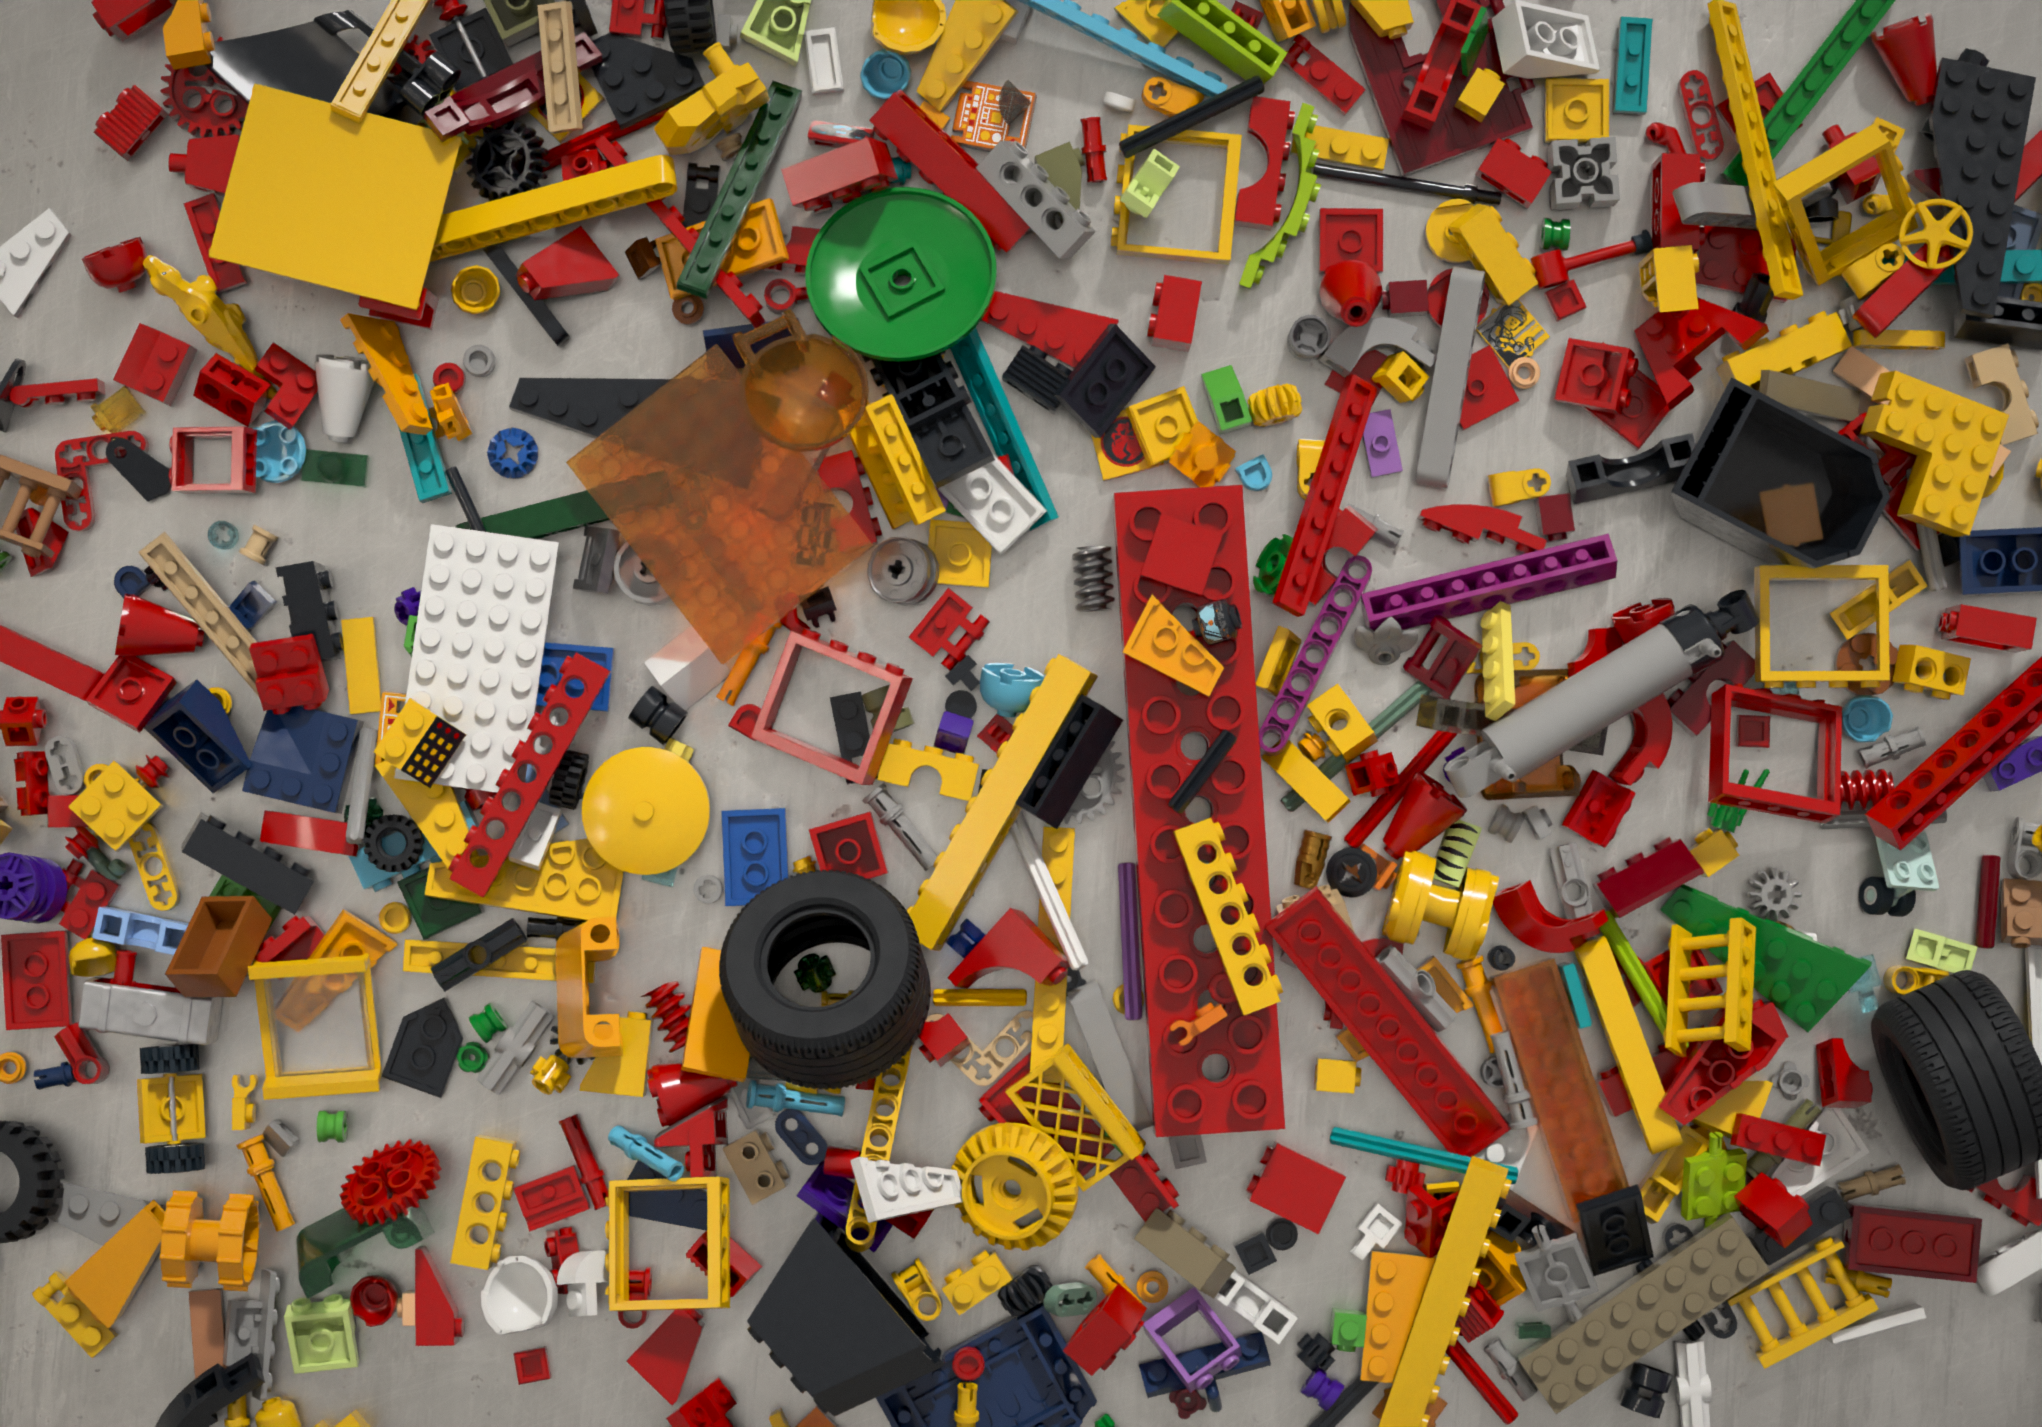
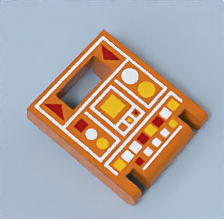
(981, 119)

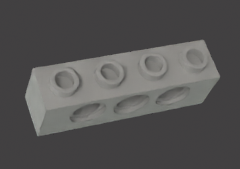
(998, 171)

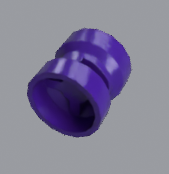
(1322, 1388)

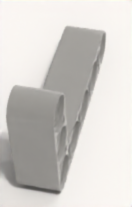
(1726, 204)

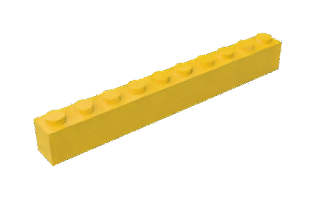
(994, 808)
(1445, 1294)

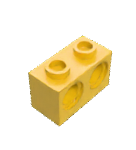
(1931, 669)

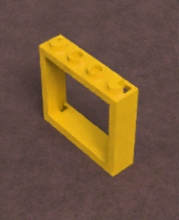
(1227, 141)
(1859, 244)
(1808, 679)
(718, 1243)

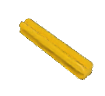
(979, 997)

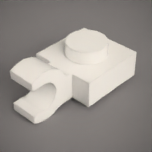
(1377, 1228)

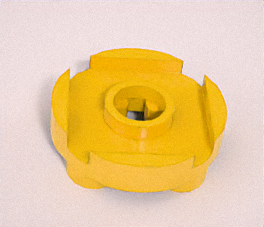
(1439, 241)

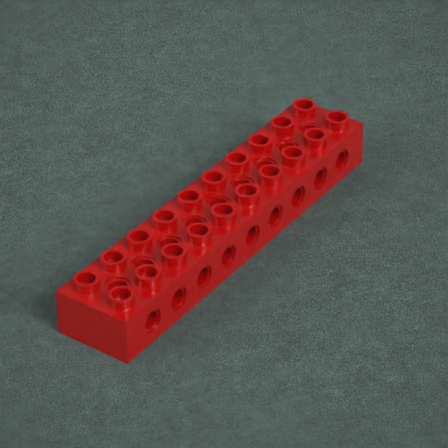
(1169, 909)

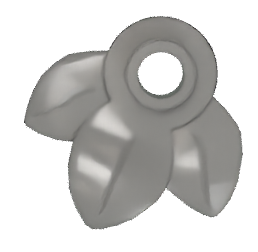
(1385, 642)

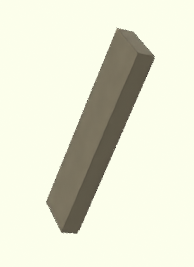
(1811, 396)

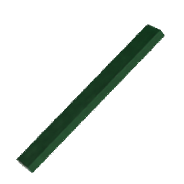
(739, 190)

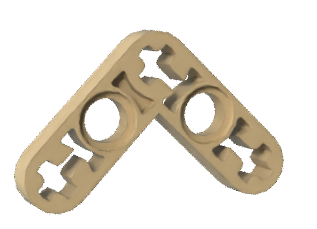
(989, 1054)

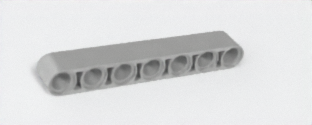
(1450, 377)

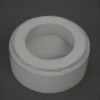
(479, 361)

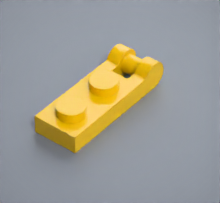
(74, 1316)

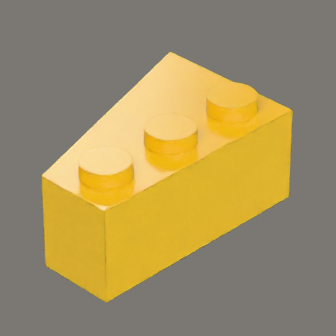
(1669, 278)

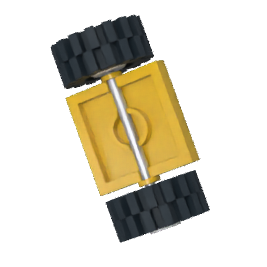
(171, 1109)

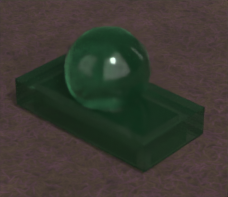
(335, 468)

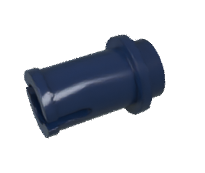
(54, 1076)

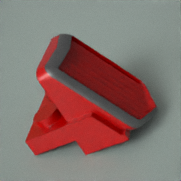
(701, 1133)

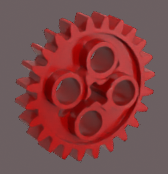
(206, 114)
(409, 1178)

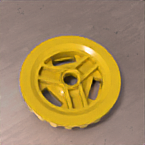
(1050, 1190)

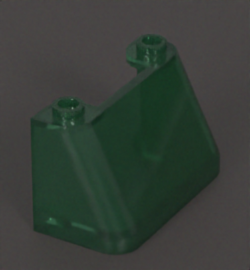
(324, 1240)

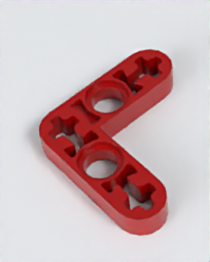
(80, 469)

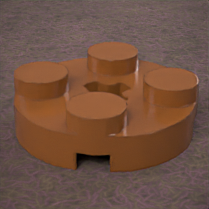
(1859, 648)

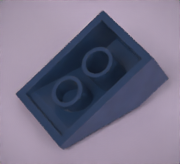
(2001, 561)
(200, 736)

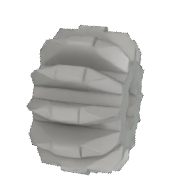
(1767, 885)

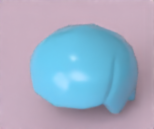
(885, 73)
(1866, 718)

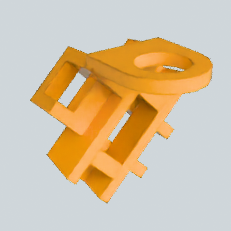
(448, 414)

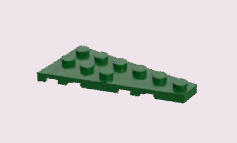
(1789, 966)

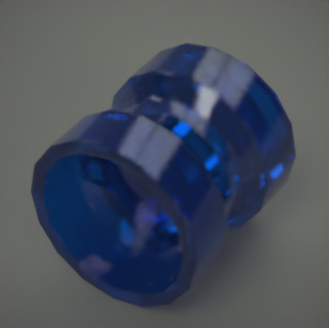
(960, 943)

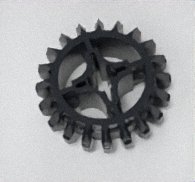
(491, 157)

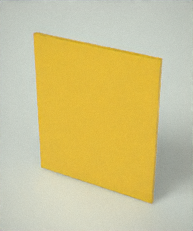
(334, 197)

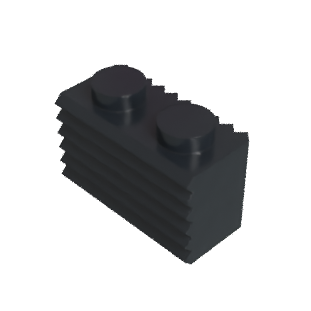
(1036, 377)

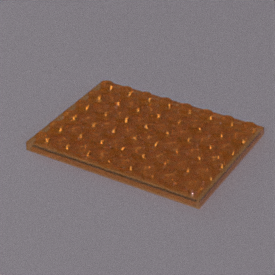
(717, 508)

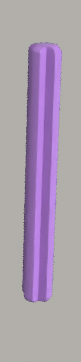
(1130, 941)

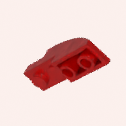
(1470, 520)

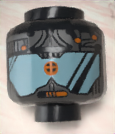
(1217, 622)

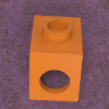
(1385, 869)

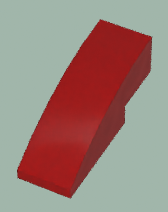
(306, 833)

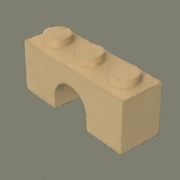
(1998, 369)

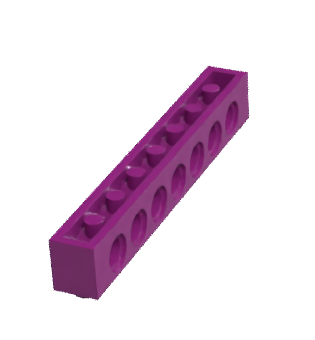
(1489, 583)

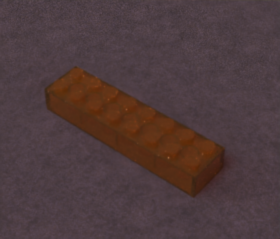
(1559, 1083)

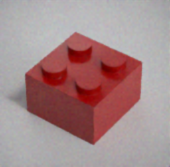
(1176, 314)
(850, 846)
(1106, 1330)

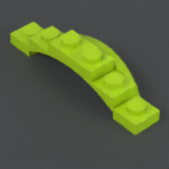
(1306, 191)

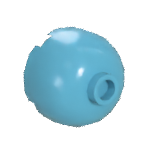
(1008, 688)

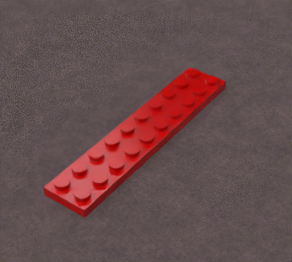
(1387, 1025)

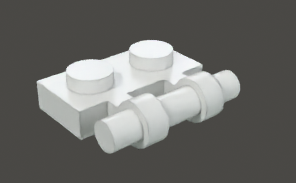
(536, 835)

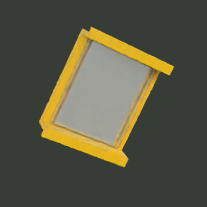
(317, 1026)

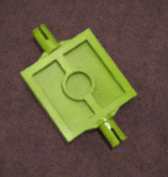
(1712, 1181)

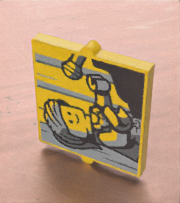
(1512, 332)

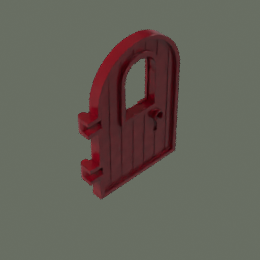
(1454, 132)

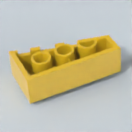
(1789, 353)

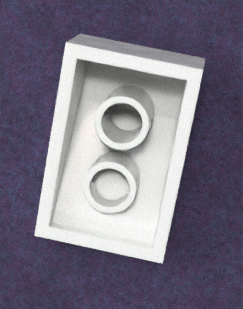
(1544, 41)

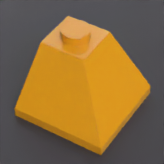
(1500, 1270)

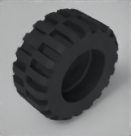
(37, 1181)

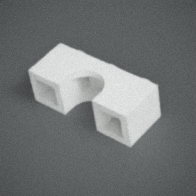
(1257, 1307)

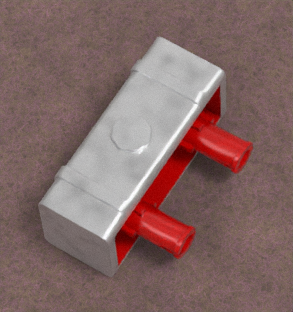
(147, 1009)

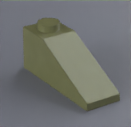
(1064, 171)

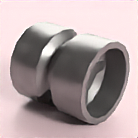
(1308, 338)

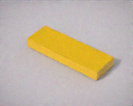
(362, 665)
(1308, 781)

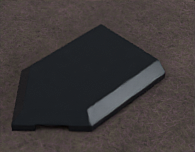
(425, 1049)

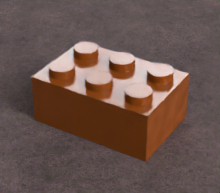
(218, 946)

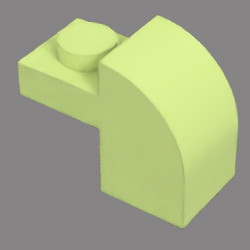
(1149, 183)

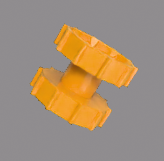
(192, 1240)

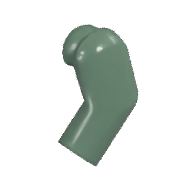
(110, 869)

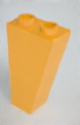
(118, 1268)

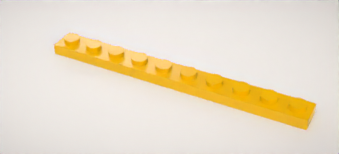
(1755, 149)

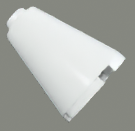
(342, 393)

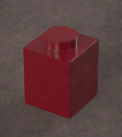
(1405, 298)
(1554, 516)

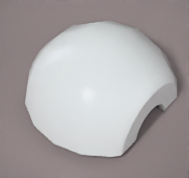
(519, 1296)

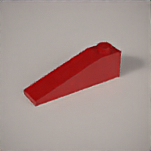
(1717, 1069)

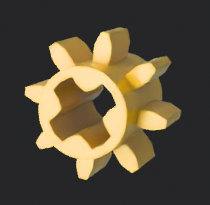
(550, 1074)

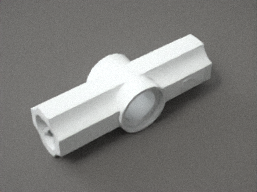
(1692, 1384)

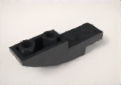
(211, 1392)

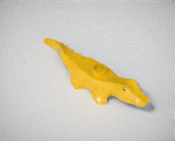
(206, 313)

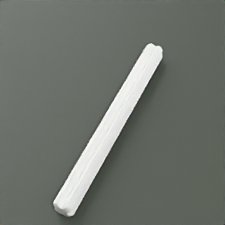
(1048, 893)

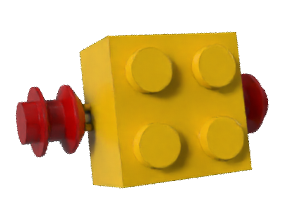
(116, 806)

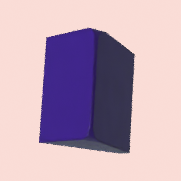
(953, 732)

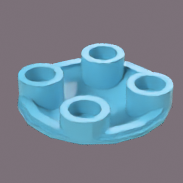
(279, 452)

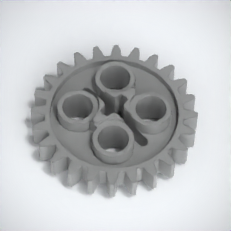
(1107, 777)

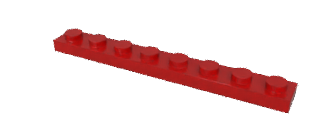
(673, 219)
(1324, 496)

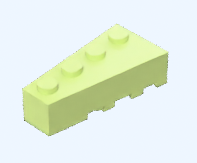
(777, 27)

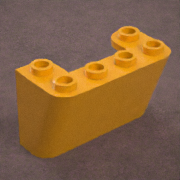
(578, 1030)

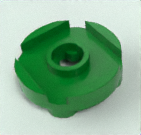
(1271, 565)

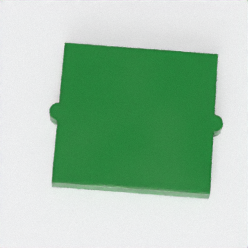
(1474, 41)

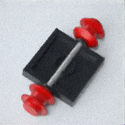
(470, 43)

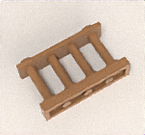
(30, 479)

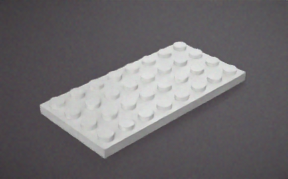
(481, 645)

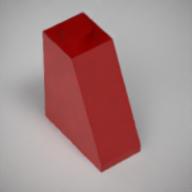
(567, 268)
(669, 1353)

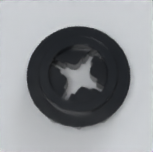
(1351, 886)

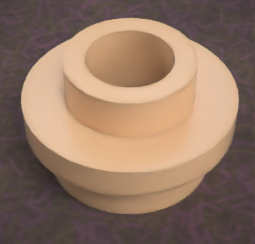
(1533, 368)

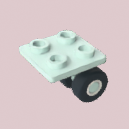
(1904, 873)

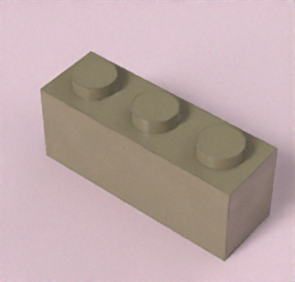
(1186, 1251)

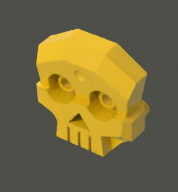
(717, 106)

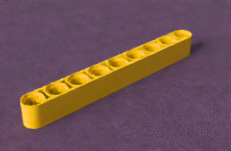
(555, 205)

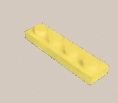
(1498, 661)

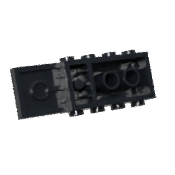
(935, 415)

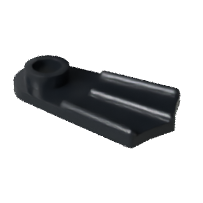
(139, 468)

